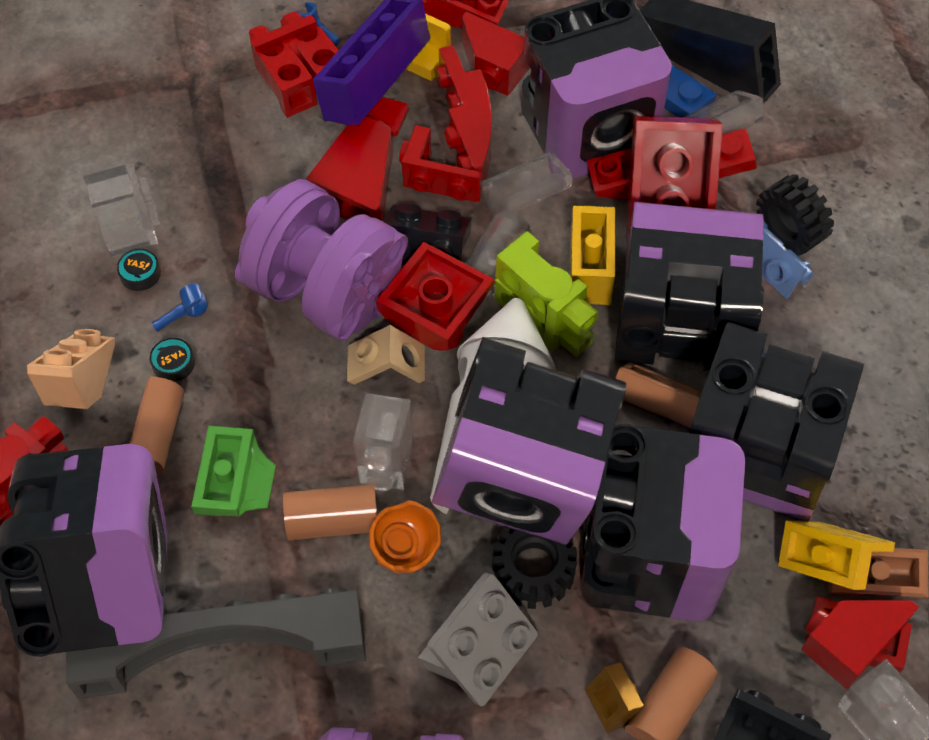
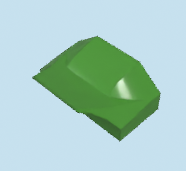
(232, 474)

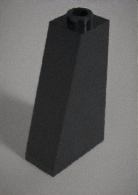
(717, 44)

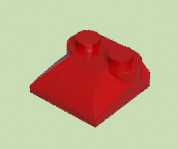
(434, 297)

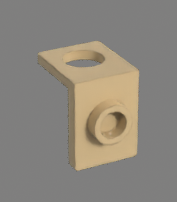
(384, 351)

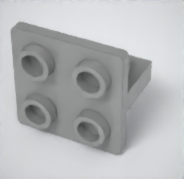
(480, 640)

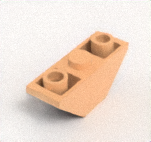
(73, 370)

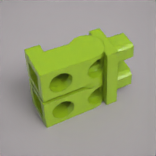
(548, 293)

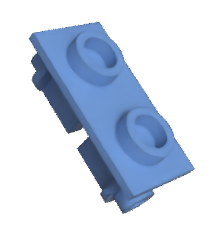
(782, 266)

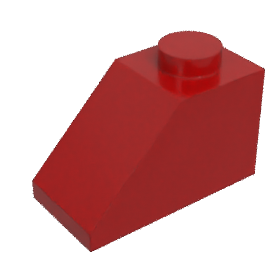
(495, 52)
(854, 635)

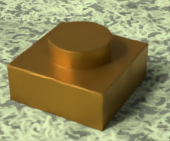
(614, 697)

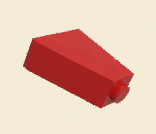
(357, 169)

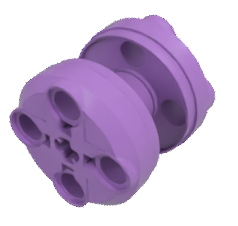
(297, 246)

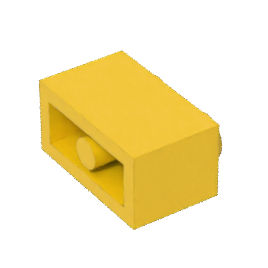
(593, 251)

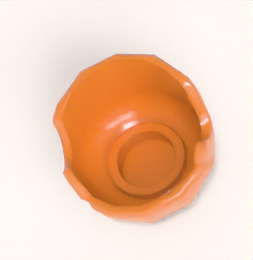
(405, 537)

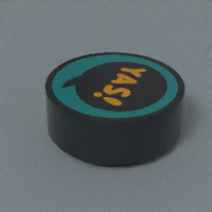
(138, 269)
(172, 359)

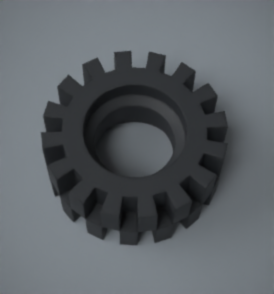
(796, 213)
(533, 588)

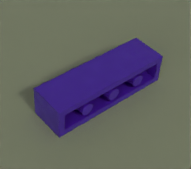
(371, 61)

